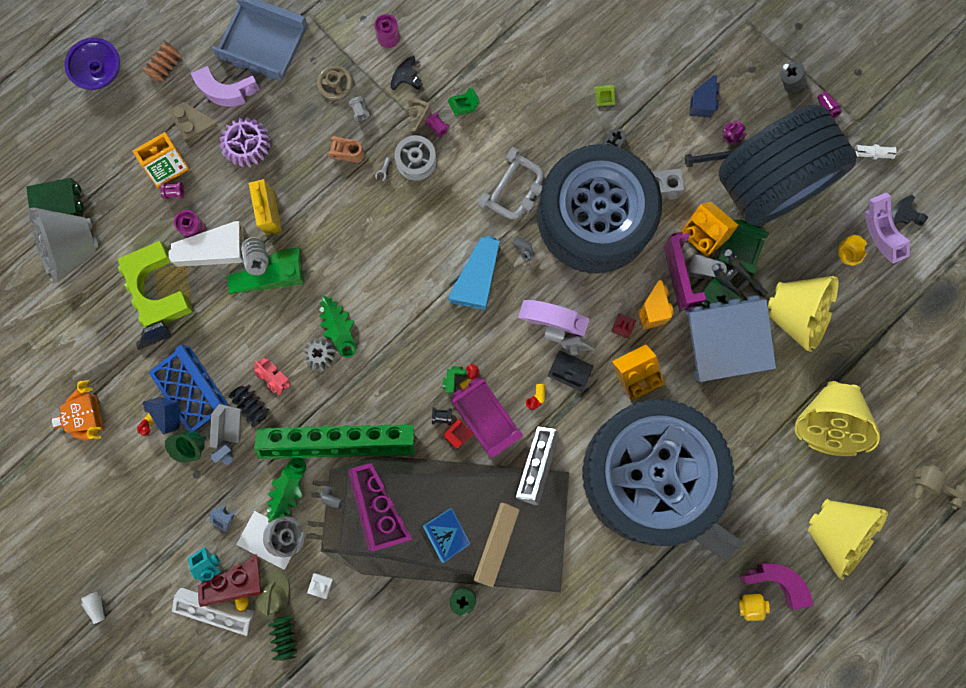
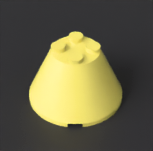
(804, 308)
(838, 422)
(845, 533)

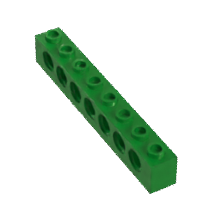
(344, 446)

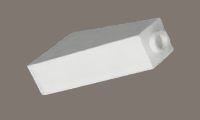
(211, 247)

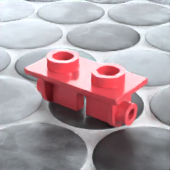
(265, 370)

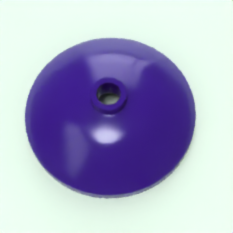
(88, 56)

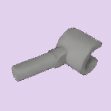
(383, 170)

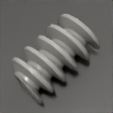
(254, 256)

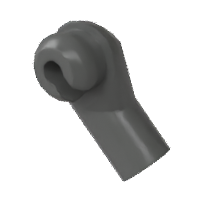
(525, 247)
(328, 499)

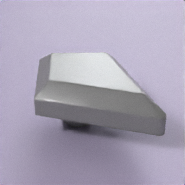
(576, 344)

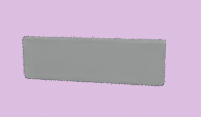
(537, 465)

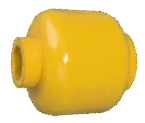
(753, 607)

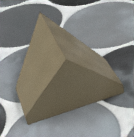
(419, 113)

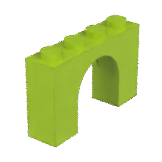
(135, 269)

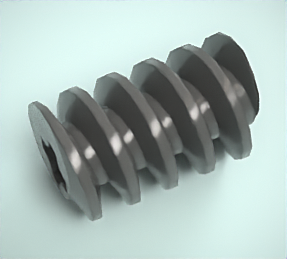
(793, 77)

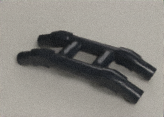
(737, 268)

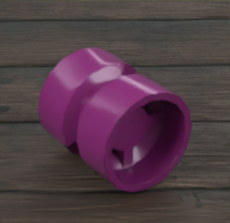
(387, 30)
(188, 223)

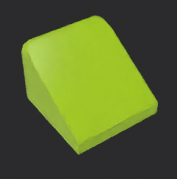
(605, 95)

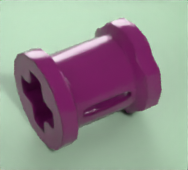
(437, 125)
(172, 190)

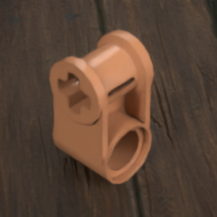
(342, 149)

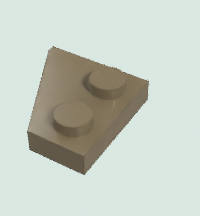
(191, 121)

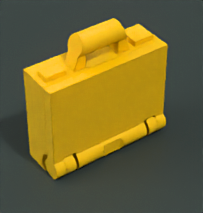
(265, 207)

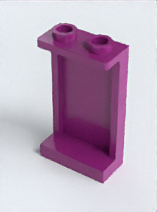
(678, 273)
(486, 417)

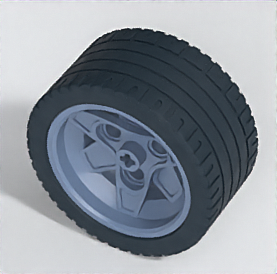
(707, 466)

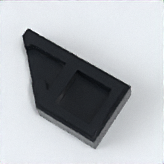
(153, 334)

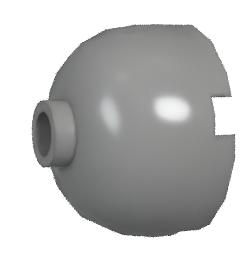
(283, 537)

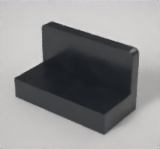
(570, 371)

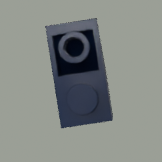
(703, 100)

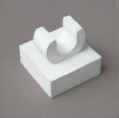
(320, 586)

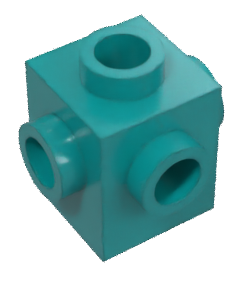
(204, 565)

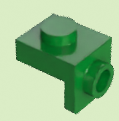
(464, 103)
(449, 382)

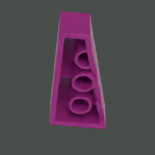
(376, 510)

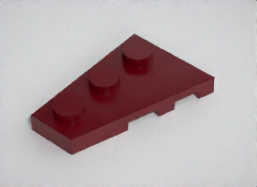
(232, 585)

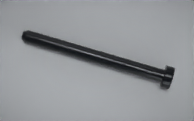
(690, 160)

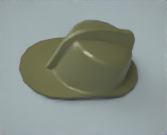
(273, 595)

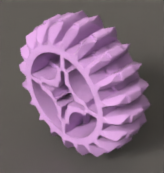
(231, 142)

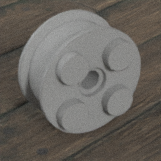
(412, 167)

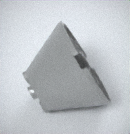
(62, 241)

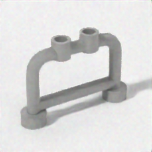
(527, 203)

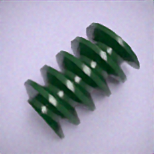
(455, 604)
(283, 642)

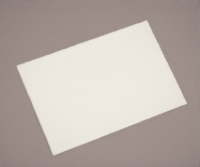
(253, 540)

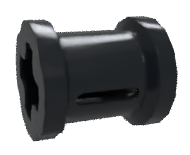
(441, 416)

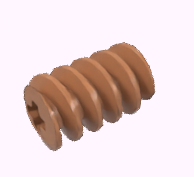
(162, 62)

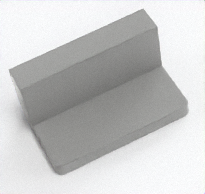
(225, 425)

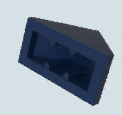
(164, 413)

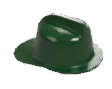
(185, 446)

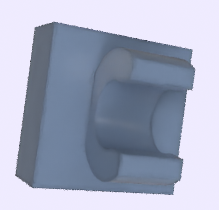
(222, 453)
(220, 519)

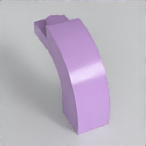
(223, 94)
(883, 231)
(553, 315)

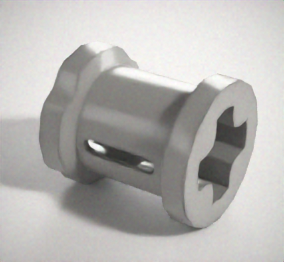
(359, 108)

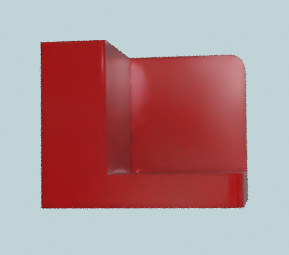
(458, 434)

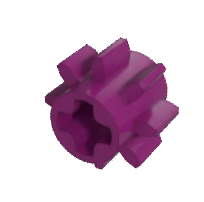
(734, 132)

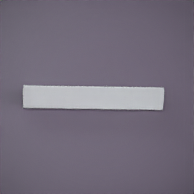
(220, 615)

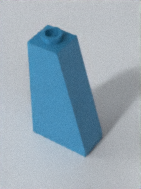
(476, 278)

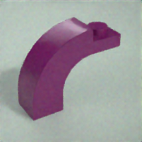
(793, 586)

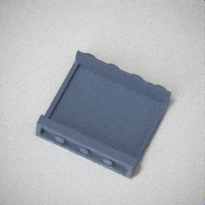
(262, 38)
(731, 338)

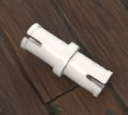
(875, 151)

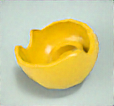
(852, 250)

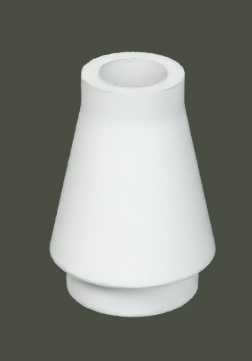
(93, 606)

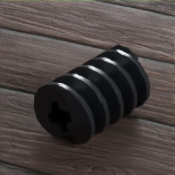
(249, 405)

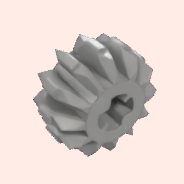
(324, 349)

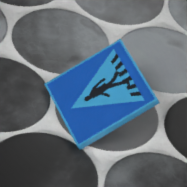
(446, 535)

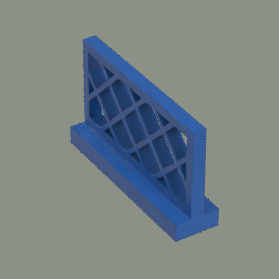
(199, 376)

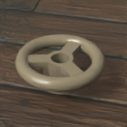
(332, 74)

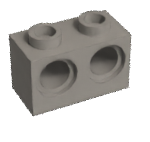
(673, 176)

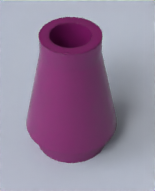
(830, 104)

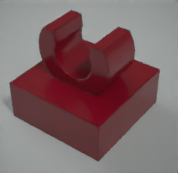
(623, 326)

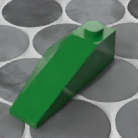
(282, 271)

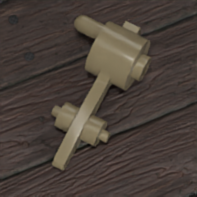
(933, 481)

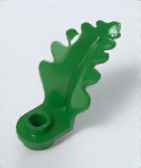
(337, 327)
(286, 490)

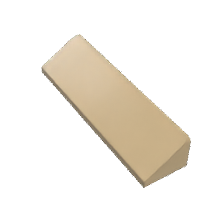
(496, 544)

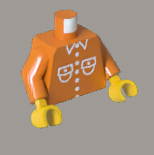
(80, 414)

